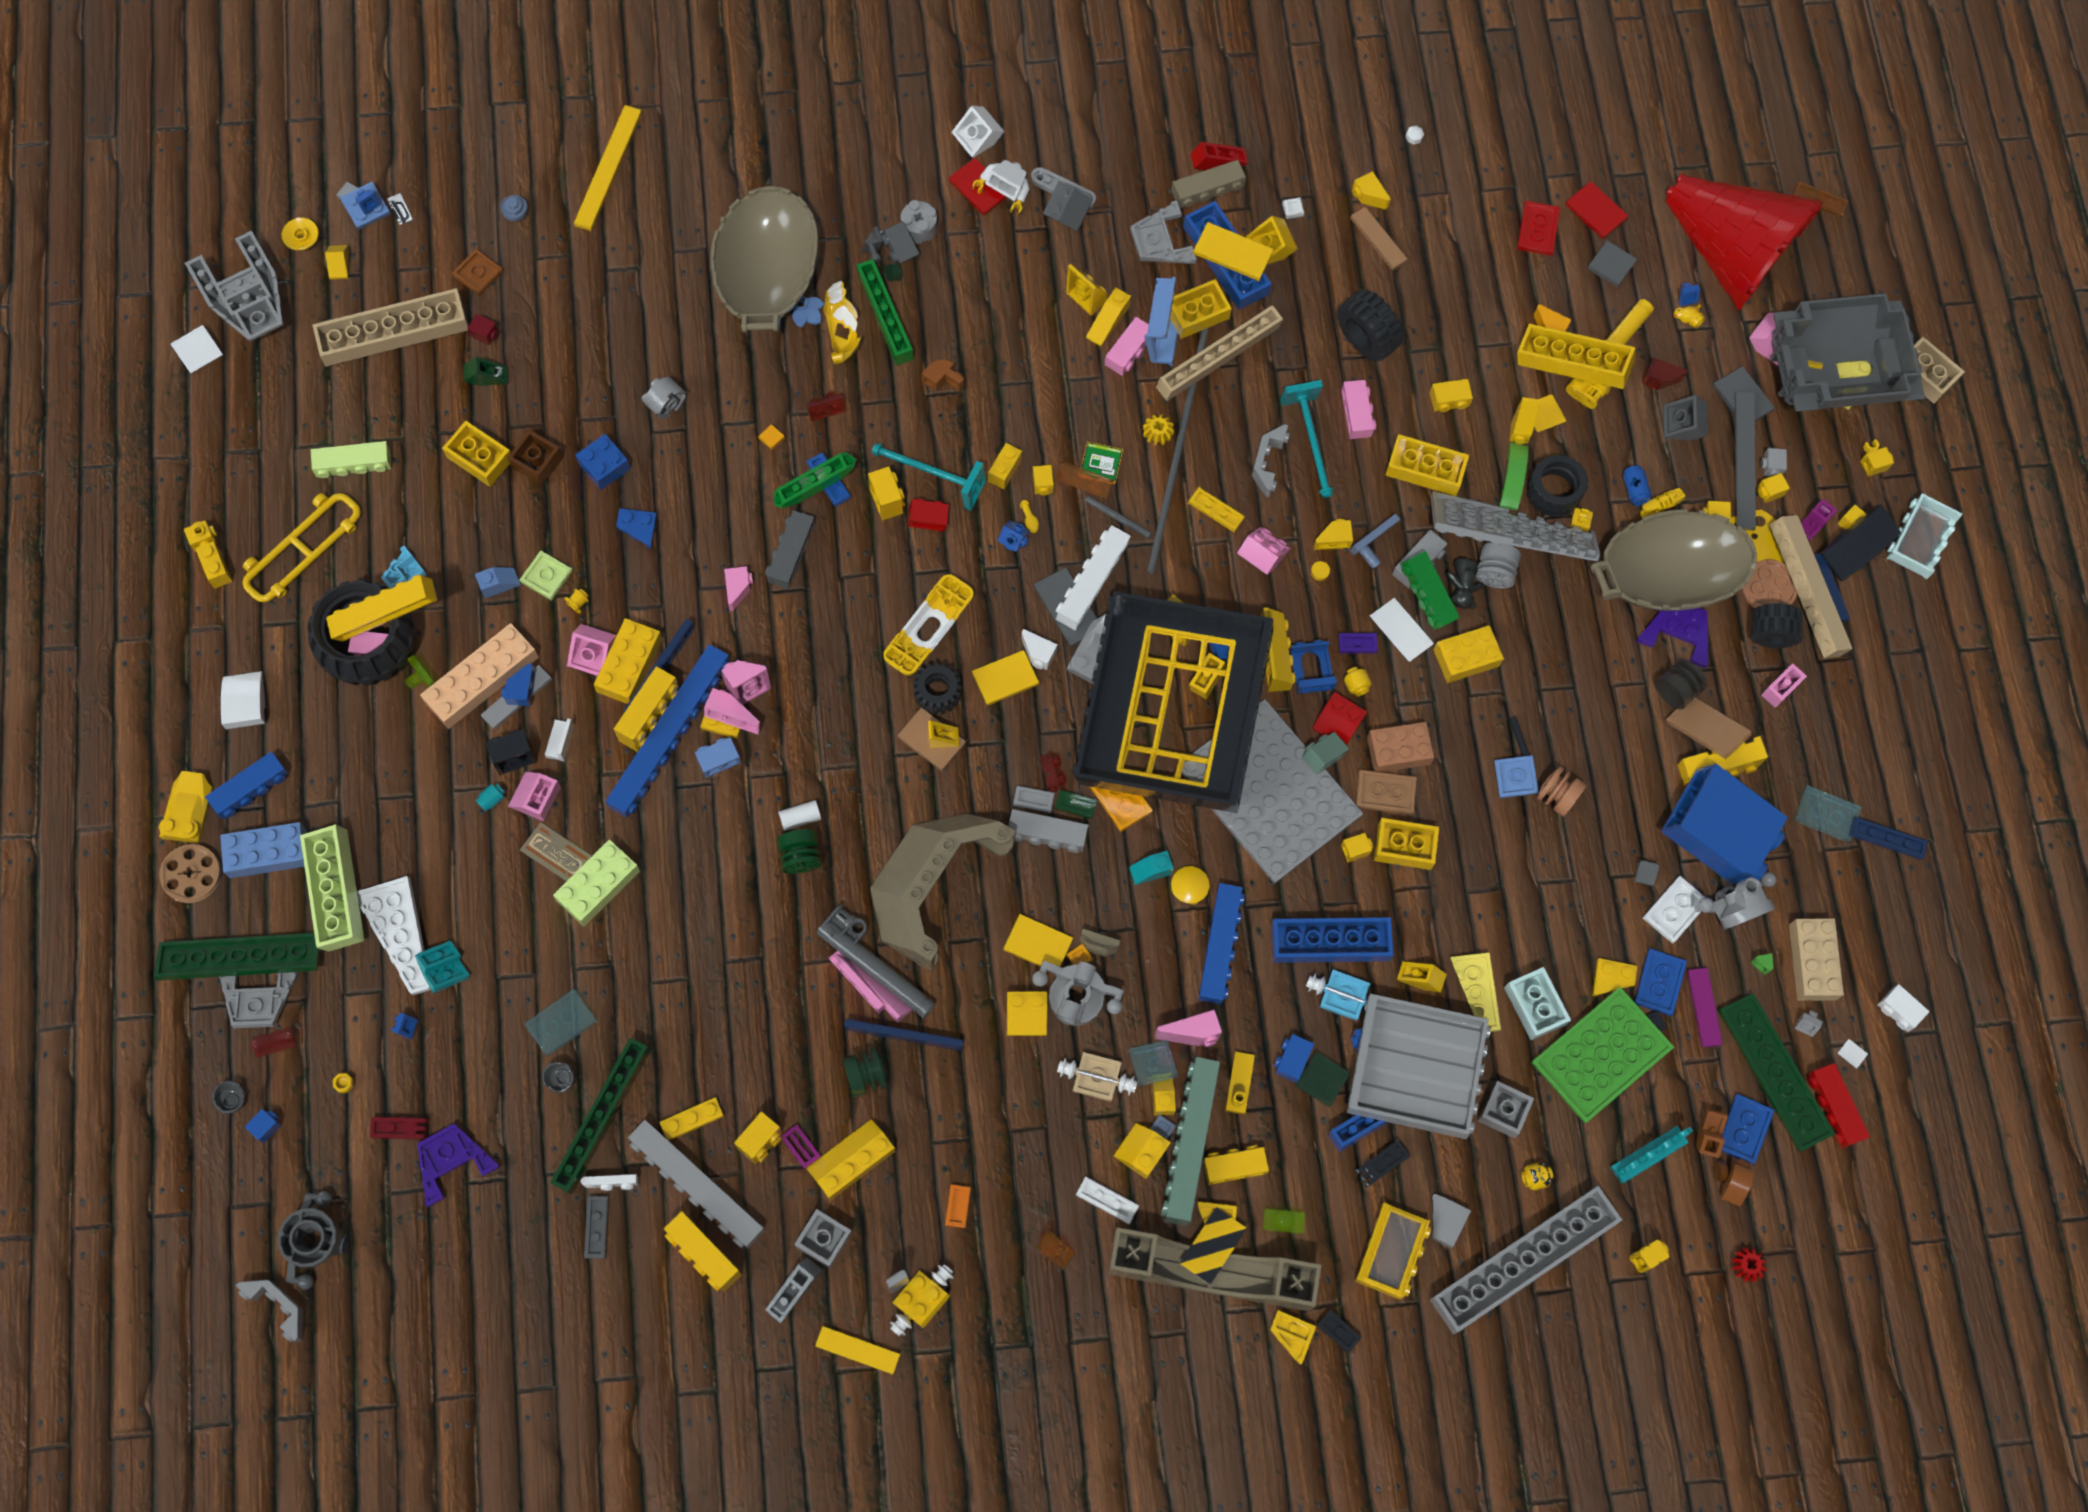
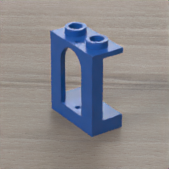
(1327, 681)

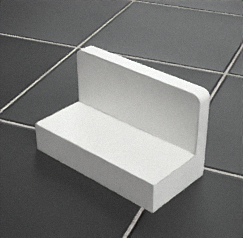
(560, 739)

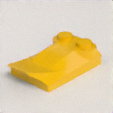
(186, 808)

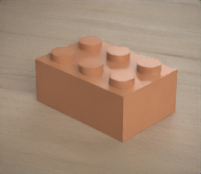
(1400, 747)

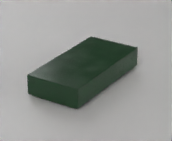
(1076, 804)

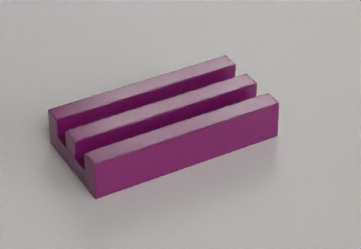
(790, 1133)

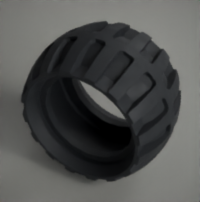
(367, 668)

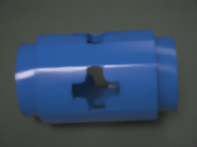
(1637, 485)

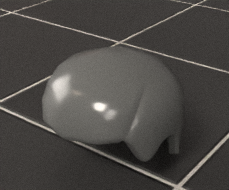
(558, 1077)
(228, 1097)

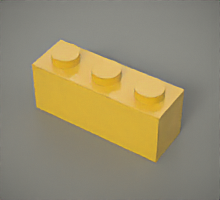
(1235, 1165)

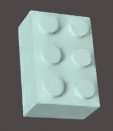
(1537, 1003)

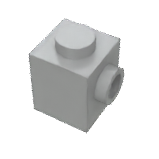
(1774, 462)

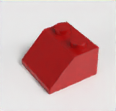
(1340, 717)

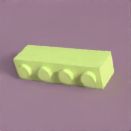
(351, 459)

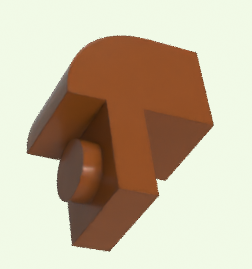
(940, 372)
(1710, 1133)
(1738, 1181)

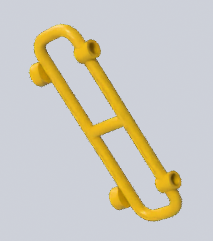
(322, 503)

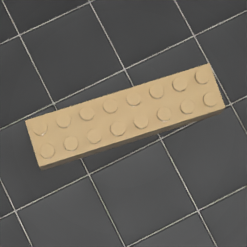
(390, 327)

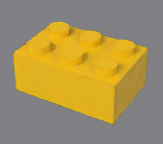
(1199, 309)
(477, 453)
(1468, 654)
(1406, 843)

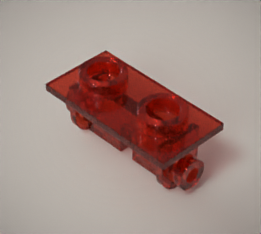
(1052, 764)
(273, 1042)

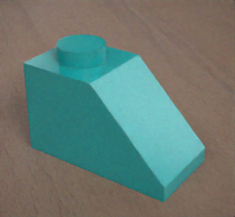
(1151, 868)

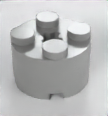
(920, 221)
(664, 397)

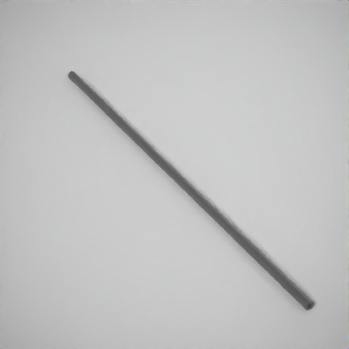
(1175, 463)

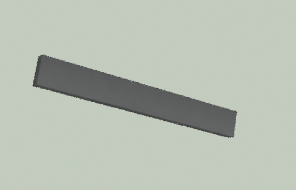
(1745, 460)

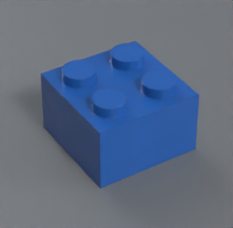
(602, 462)

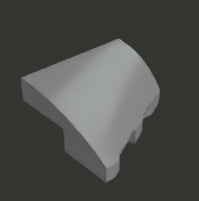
(1447, 1220)

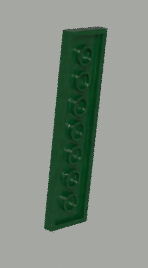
(236, 956)
(1776, 1072)

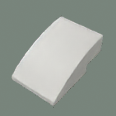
(242, 700)

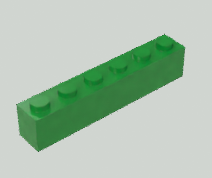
(884, 312)

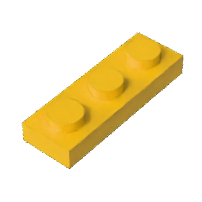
(691, 1119)

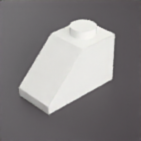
(1038, 649)

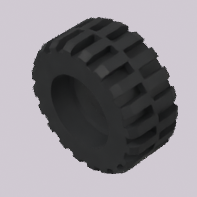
(1370, 325)

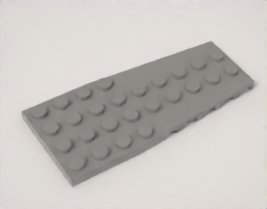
(1496, 525)

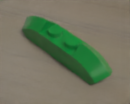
(814, 480)

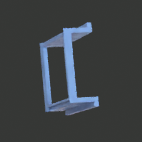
(1160, 324)

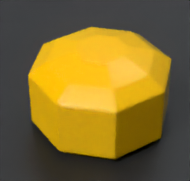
(343, 1083)

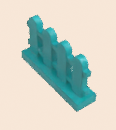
(1650, 1154)

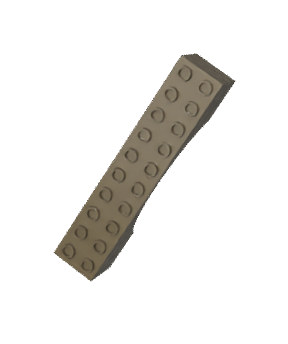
(1249, 1278)

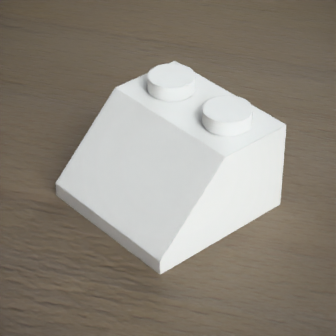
(977, 130)

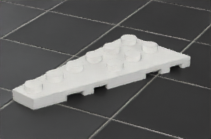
(396, 924)

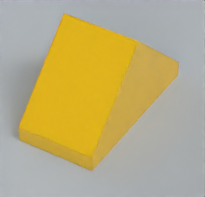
(337, 261)
(942, 735)

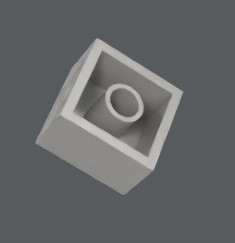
(1505, 1109)
(823, 1239)

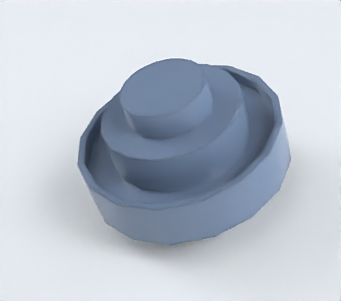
(514, 208)

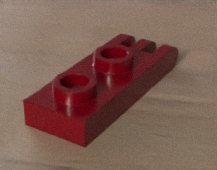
(397, 1128)

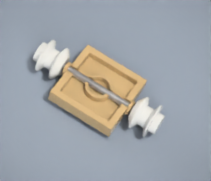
(1097, 1076)

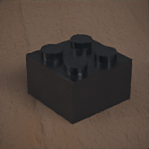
(510, 752)

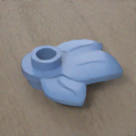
(809, 312)

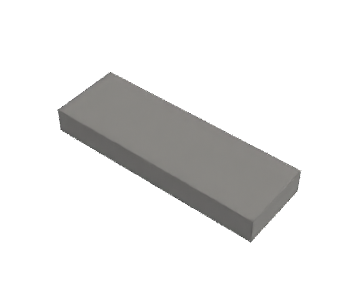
(897, 1281)

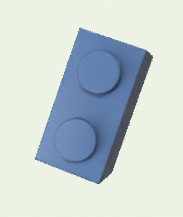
(717, 757)

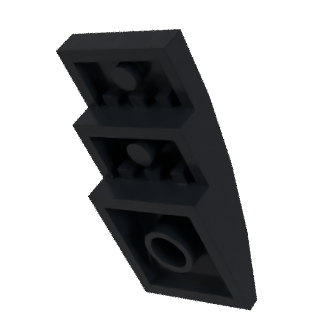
(1860, 542)

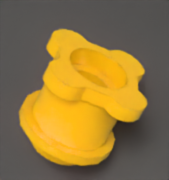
(577, 600)

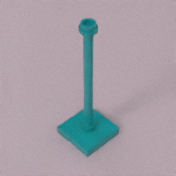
(1301, 394)
(971, 487)

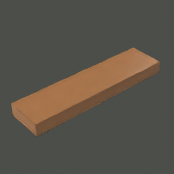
(1378, 238)

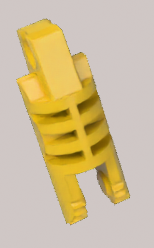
(1662, 502)

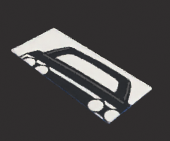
(400, 209)

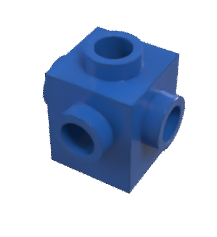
(1013, 536)

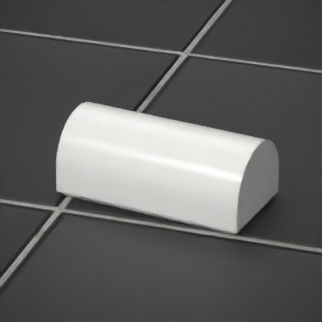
(799, 815)

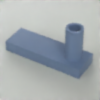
(1362, 546)

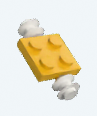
(921, 1299)

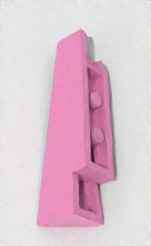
(870, 989)

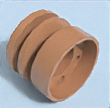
(1561, 791)

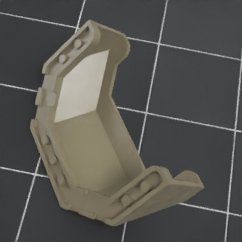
(915, 871)

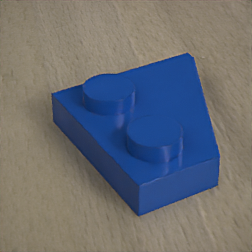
(638, 525)

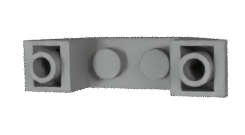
(1265, 479)
(294, 1324)

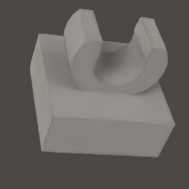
(1808, 1023)

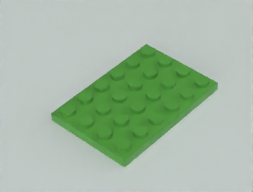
(1602, 1055)

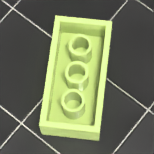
(596, 883)

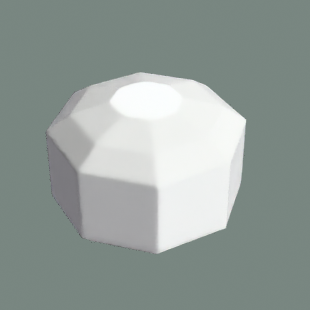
(1414, 135)

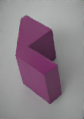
(1817, 518)

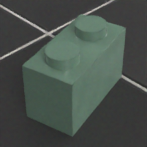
(1325, 752)

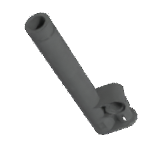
(839, 933)

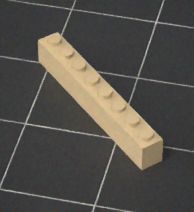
(1219, 353)
(1811, 586)

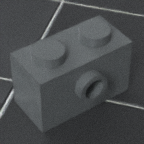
(899, 243)

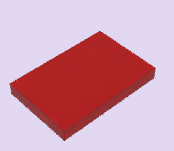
(963, 182)
(1596, 210)
(1538, 228)

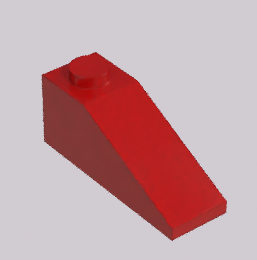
(1212, 155)

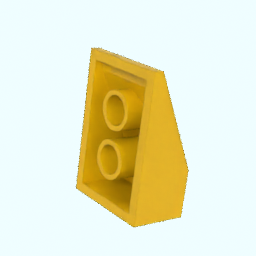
(1085, 290)

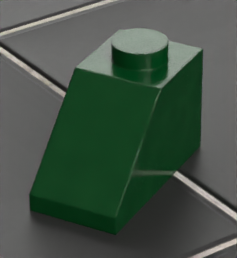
(485, 372)

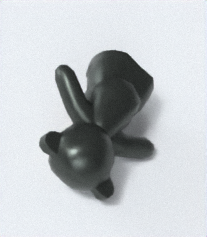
(1463, 581)

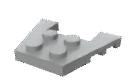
(1153, 239)
(256, 1005)

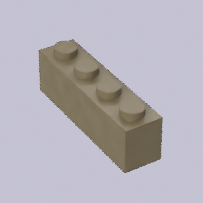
(1208, 184)

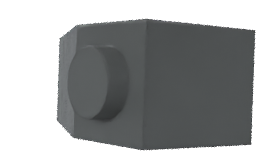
(794, 1289)

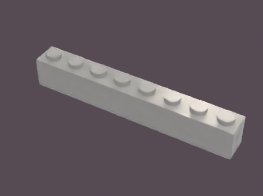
(696, 1184)

